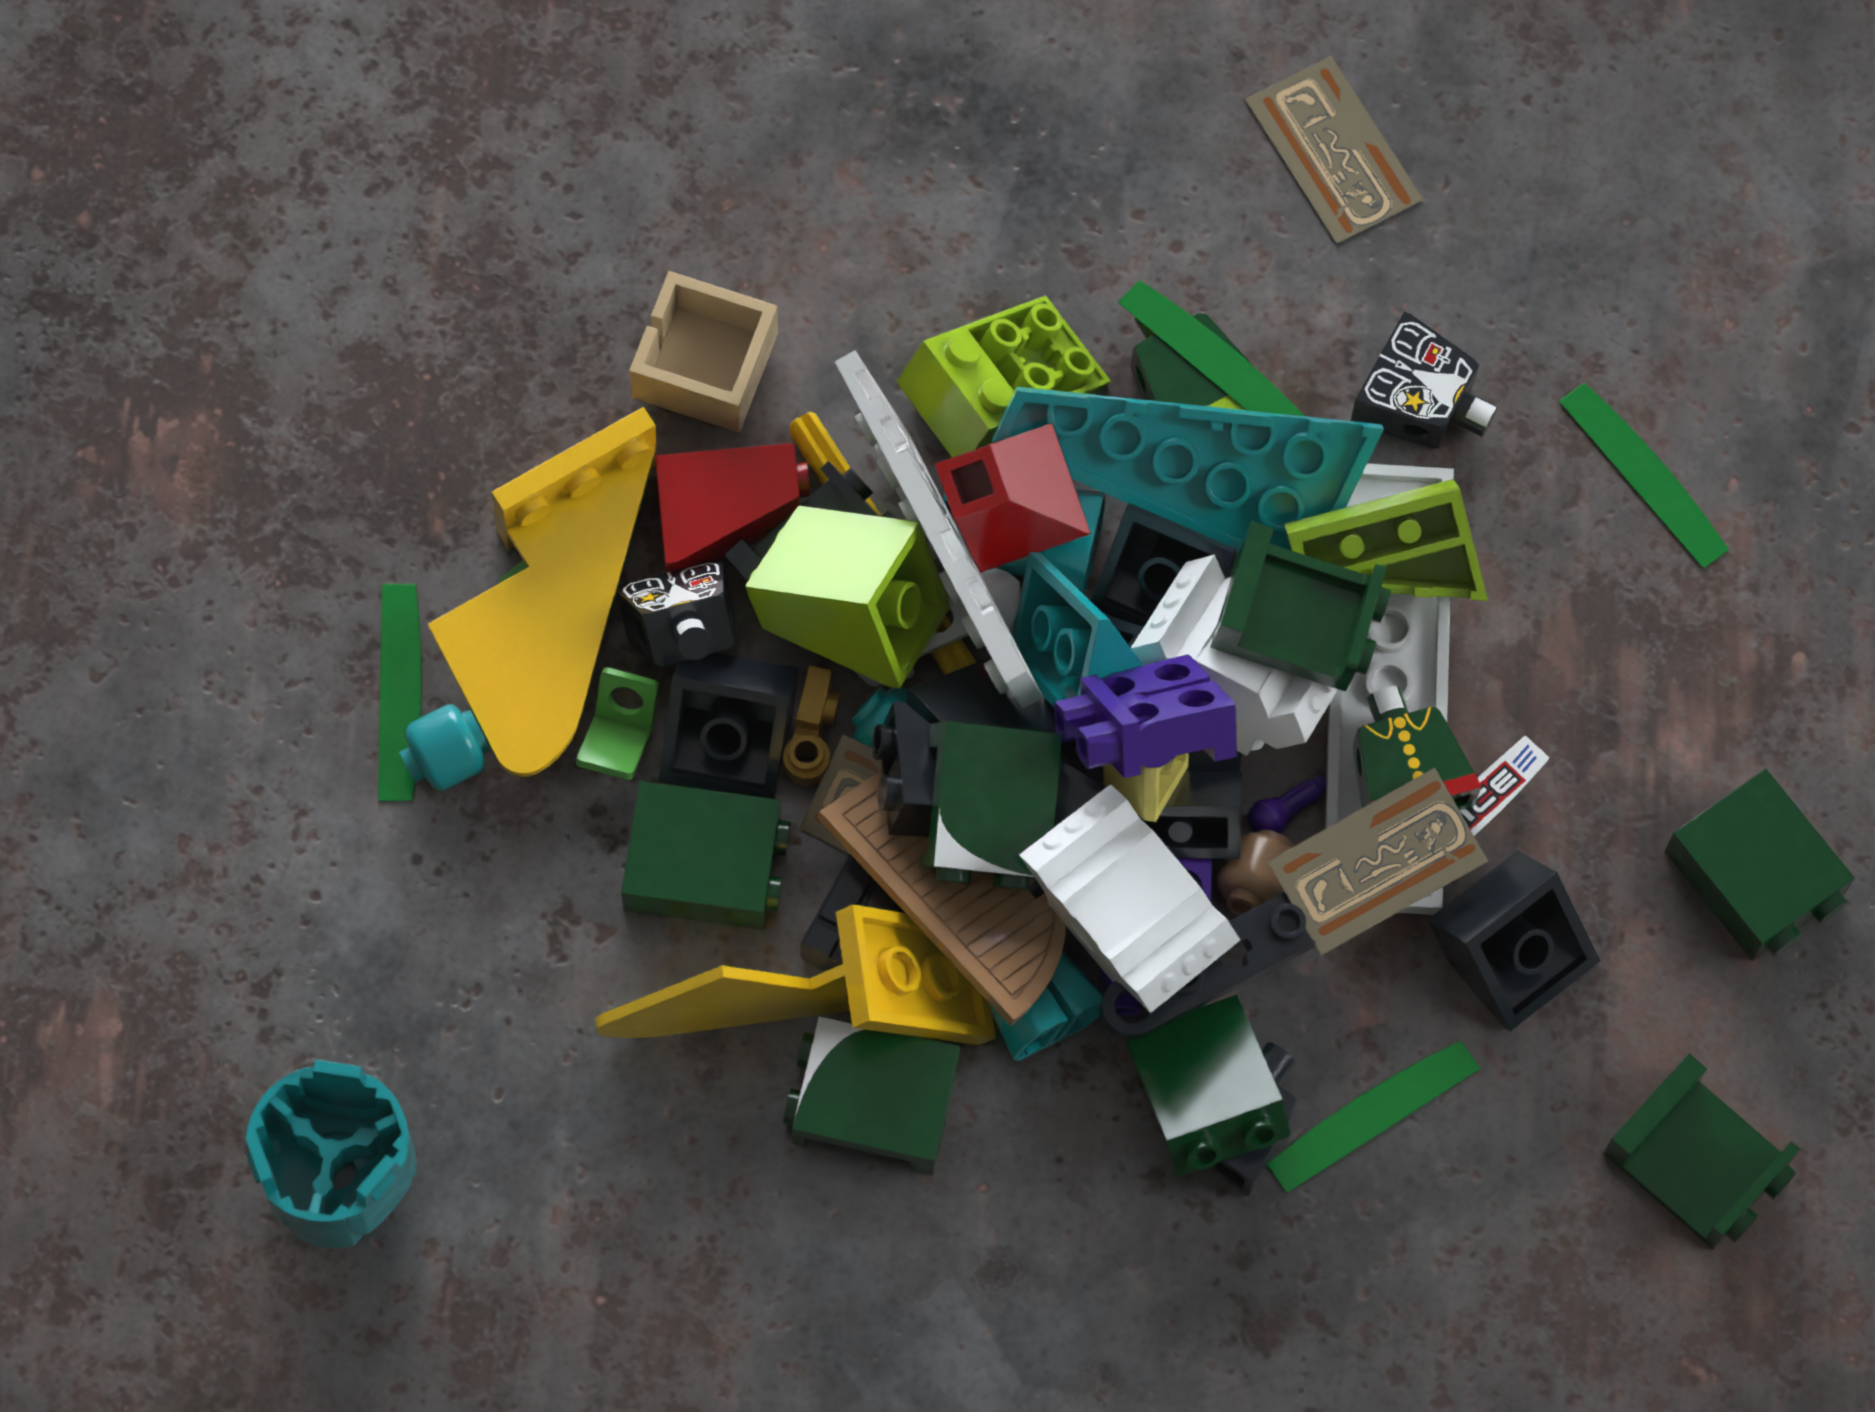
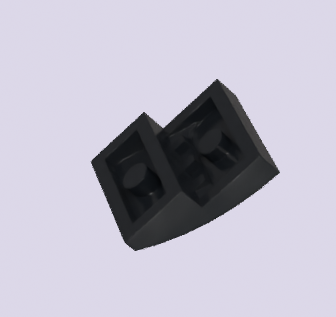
(973, 699)

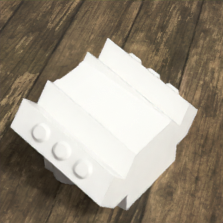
(1269, 702)
(1128, 899)

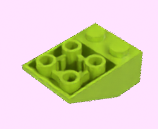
(970, 373)

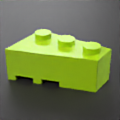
(1414, 534)

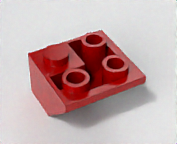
(1013, 498)

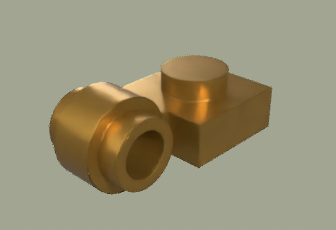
(817, 708)

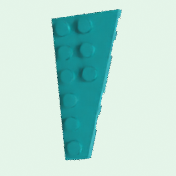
(1201, 462)

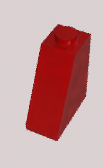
(724, 497)

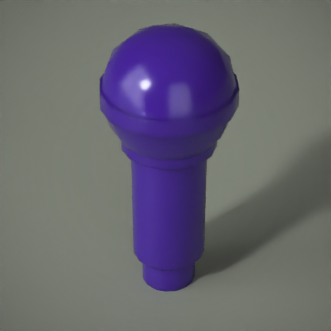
(1277, 812)

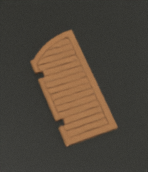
(991, 934)

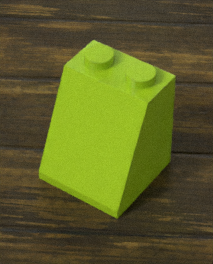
(851, 590)

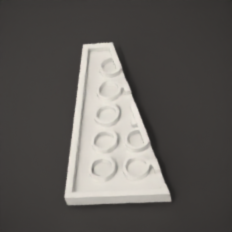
(923, 503)

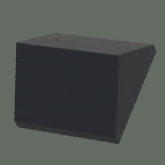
(1146, 561)

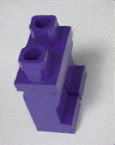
(1148, 717)

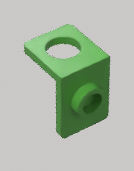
(617, 733)

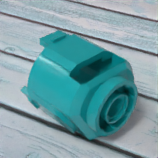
(309, 1131)

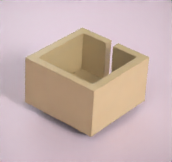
(709, 353)

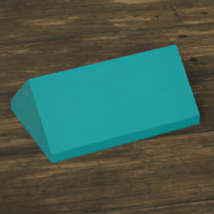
(1064, 633)

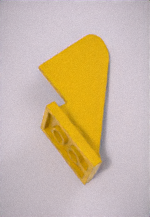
(535, 638)
(888, 981)

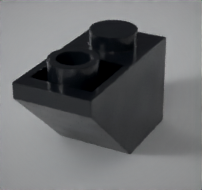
(907, 771)

